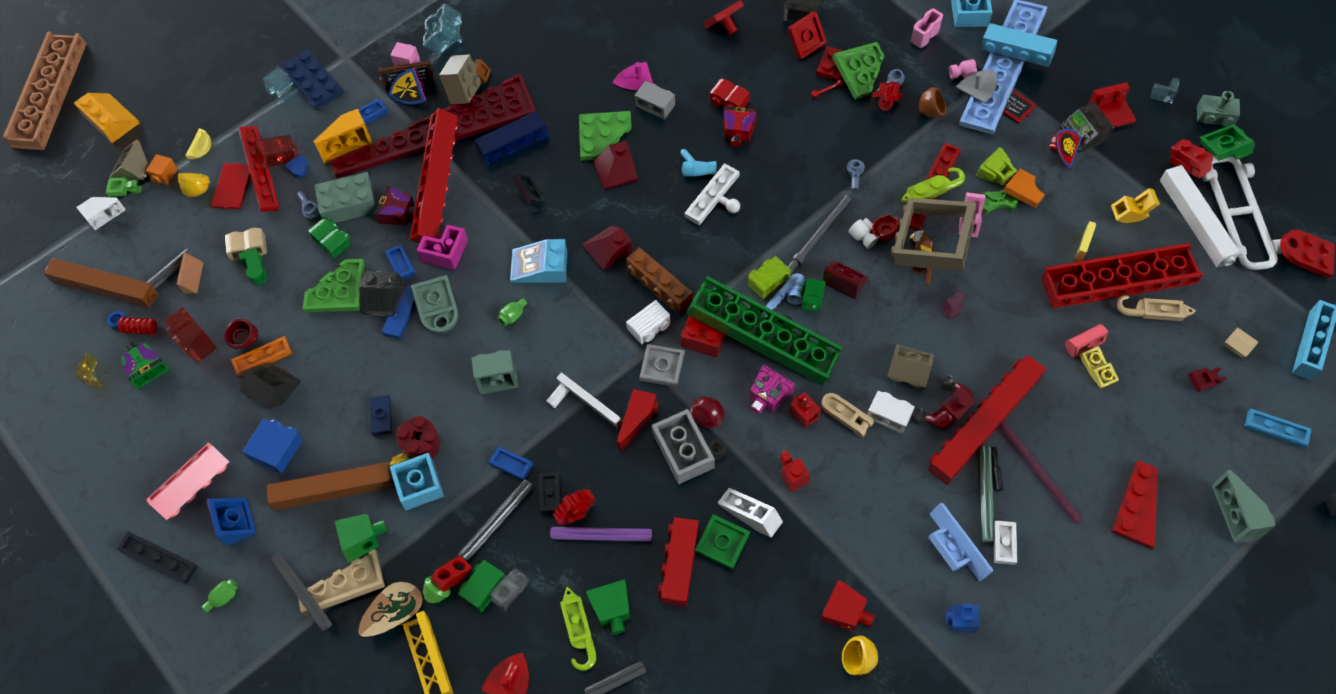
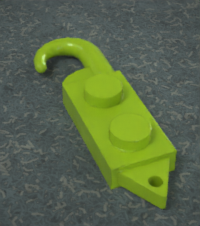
(934, 186)
(578, 628)

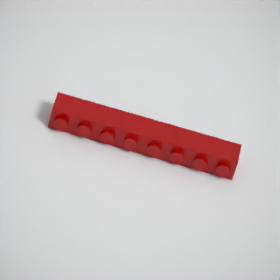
(434, 176)
(986, 420)

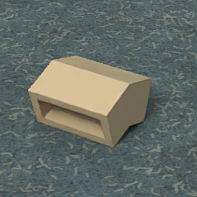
(1240, 343)

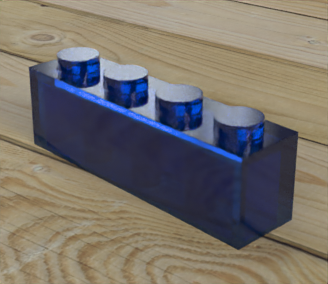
(511, 137)

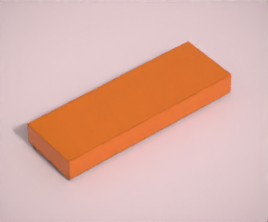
(262, 355)

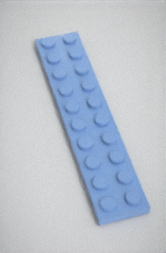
(986, 116)

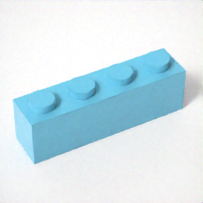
(1019, 44)
(1315, 340)

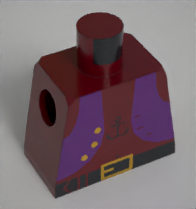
(394, 207)

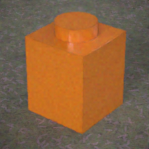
(161, 169)

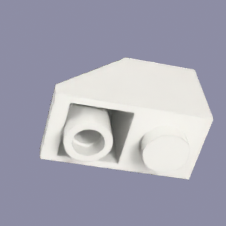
(100, 210)

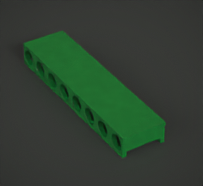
(763, 331)

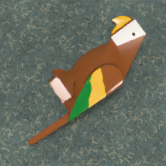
(922, 243)

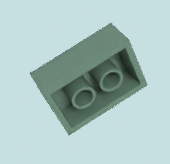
(346, 198)

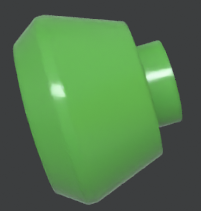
(433, 593)

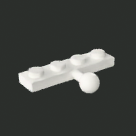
(713, 194)

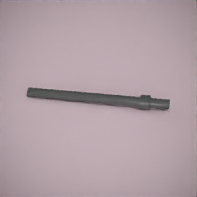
(798, 258)

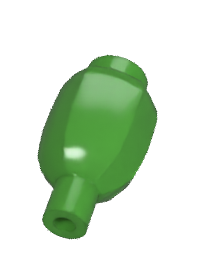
(511, 312)
(221, 594)

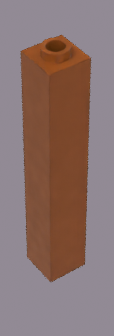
(101, 283)
(329, 486)

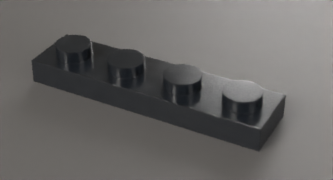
(157, 557)

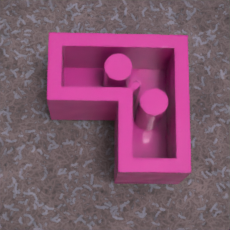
(446, 251)

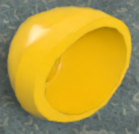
(193, 184)
(859, 656)

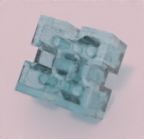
(442, 29)

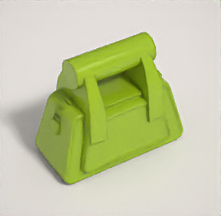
(994, 166)

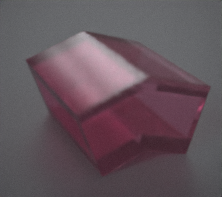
(954, 304)

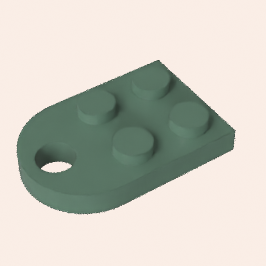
(434, 303)

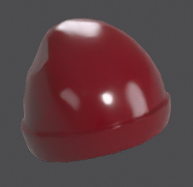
(240, 334)
(707, 412)

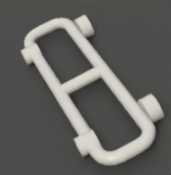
(1244, 171)

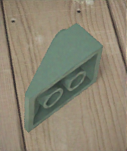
(1242, 509)

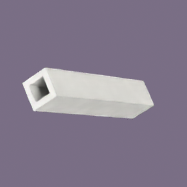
(1199, 216)

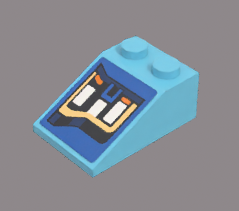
(540, 262)

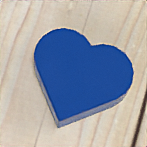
(297, 166)

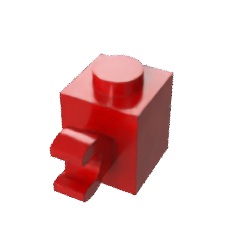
(804, 409)
(793, 472)

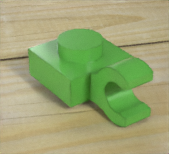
(121, 185)

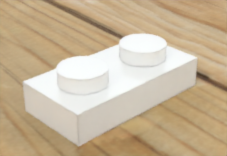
(1005, 542)

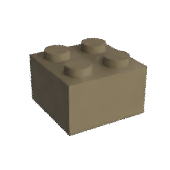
(460, 79)

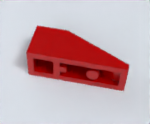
(637, 416)

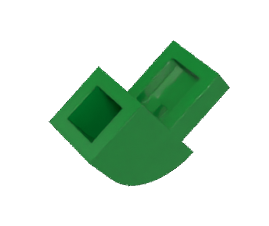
(813, 294)

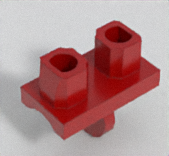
(888, 93)

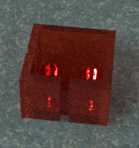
(189, 335)

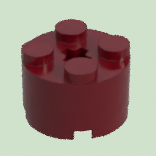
(418, 437)

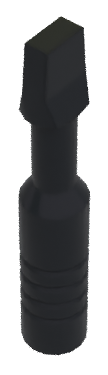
(996, 470)

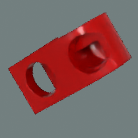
(449, 575)

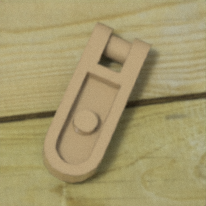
(846, 414)

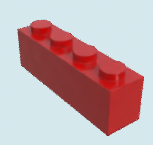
(679, 562)

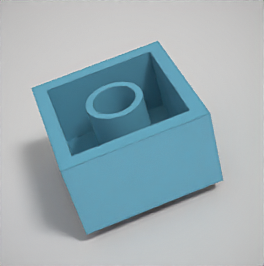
(971, 13)
(417, 481)

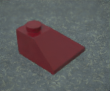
(615, 166)
(608, 247)

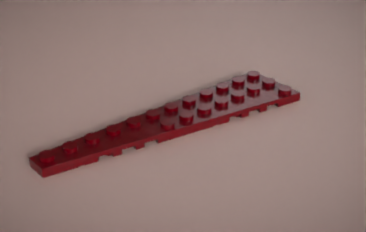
(483, 113)

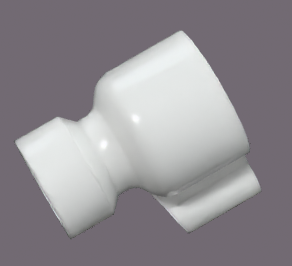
(861, 232)

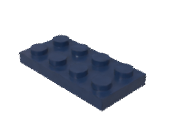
(312, 79)

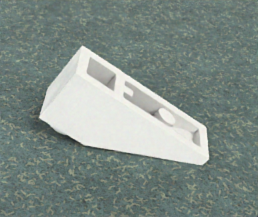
(751, 511)

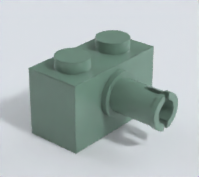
(1218, 110)

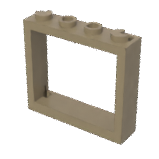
(929, 259)

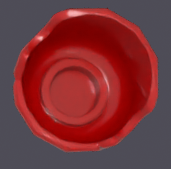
(885, 227)

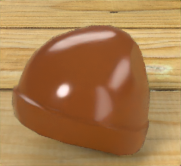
(932, 103)

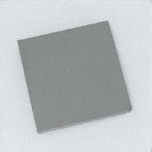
(662, 365)

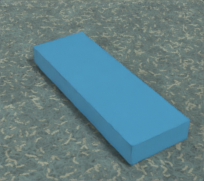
(1278, 428)

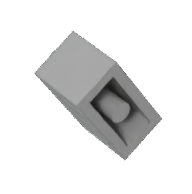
(655, 100)

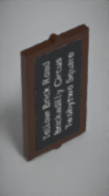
(422, 70)

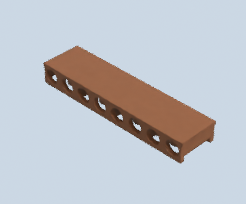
(44, 91)

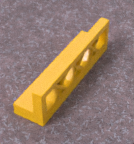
(433, 653)

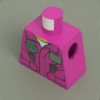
(770, 390)

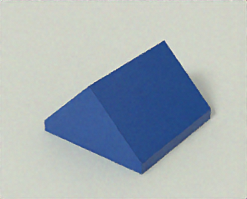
(231, 519)

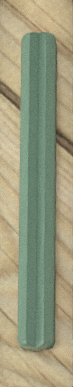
(986, 491)

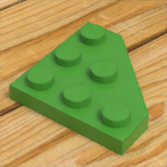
(860, 68)
(600, 131)
(337, 289)

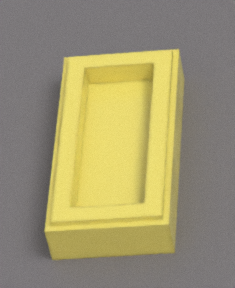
(1085, 242)

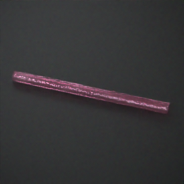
(1040, 472)

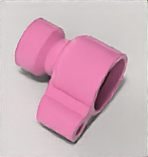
(965, 69)

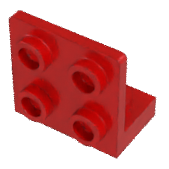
(1113, 104)

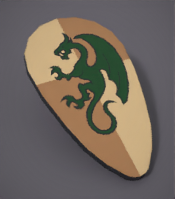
(390, 609)

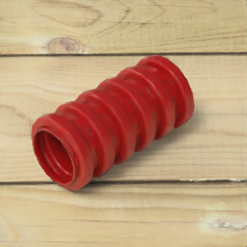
(137, 325)

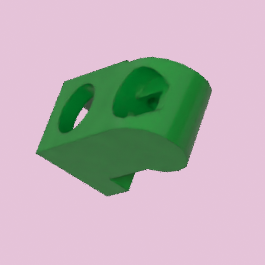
(255, 268)

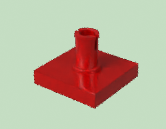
(724, 17)
(807, 35)

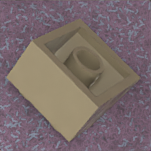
(910, 366)

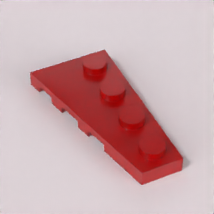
(1138, 508)

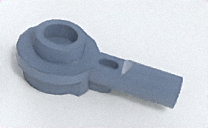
(896, 76)
(855, 169)
(309, 209)

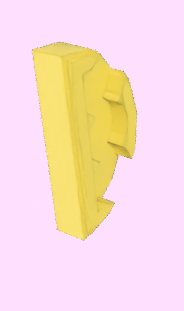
(199, 146)

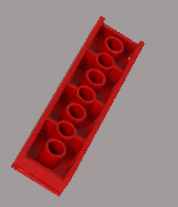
(1120, 275)

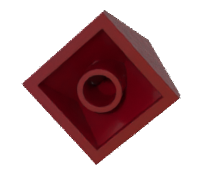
(844, 279)

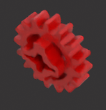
(574, 507)

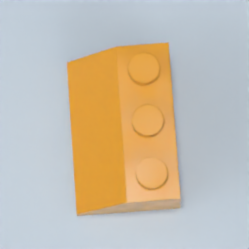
(106, 115)

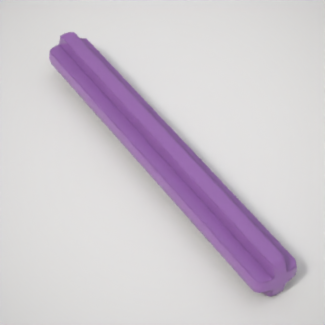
(615, 534)

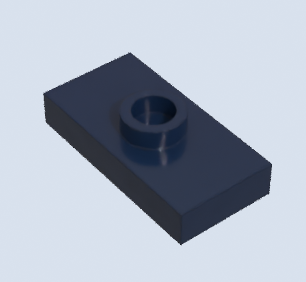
(380, 415)

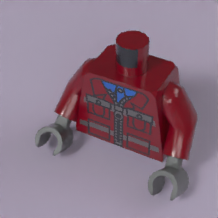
(951, 408)

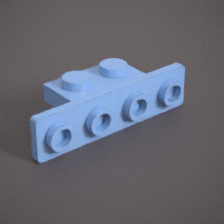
(956, 545)

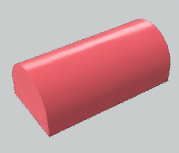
(1086, 340)

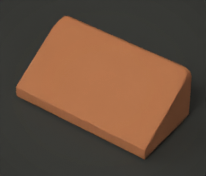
(189, 274)

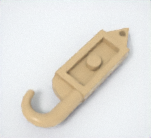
(1156, 309)

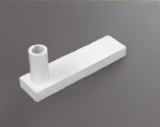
(568, 385)

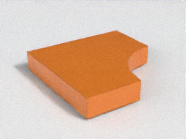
(1023, 188)

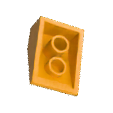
(343, 136)

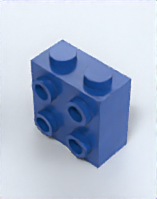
(272, 445)

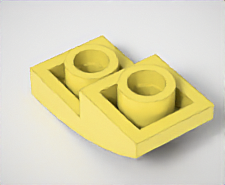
(1098, 368)

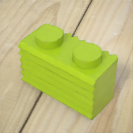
(768, 277)

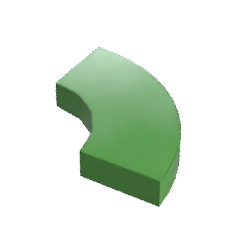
(999, 200)

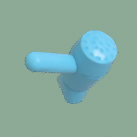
(696, 168)

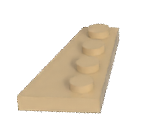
(355, 580)

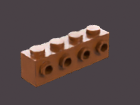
(659, 281)

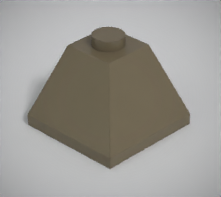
(131, 163)

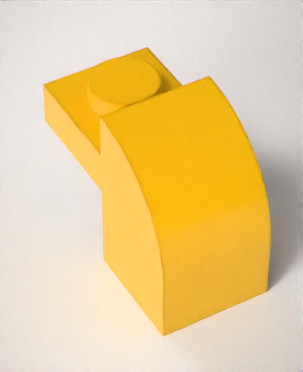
(1135, 209)

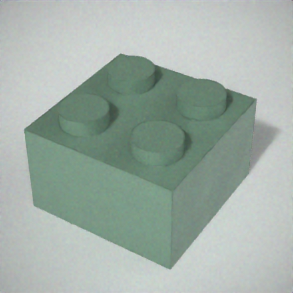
(494, 372)

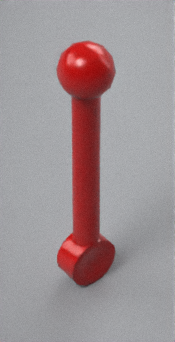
(815, 93)

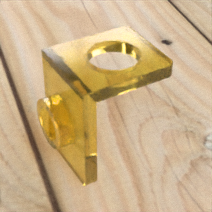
(85, 369)

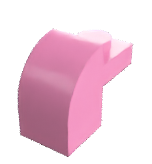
(979, 199)

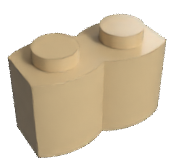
(242, 241)

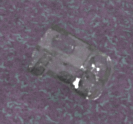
(509, 589)

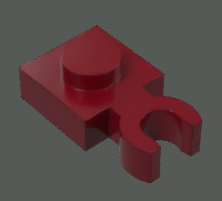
(1204, 379)

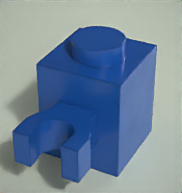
(963, 618)

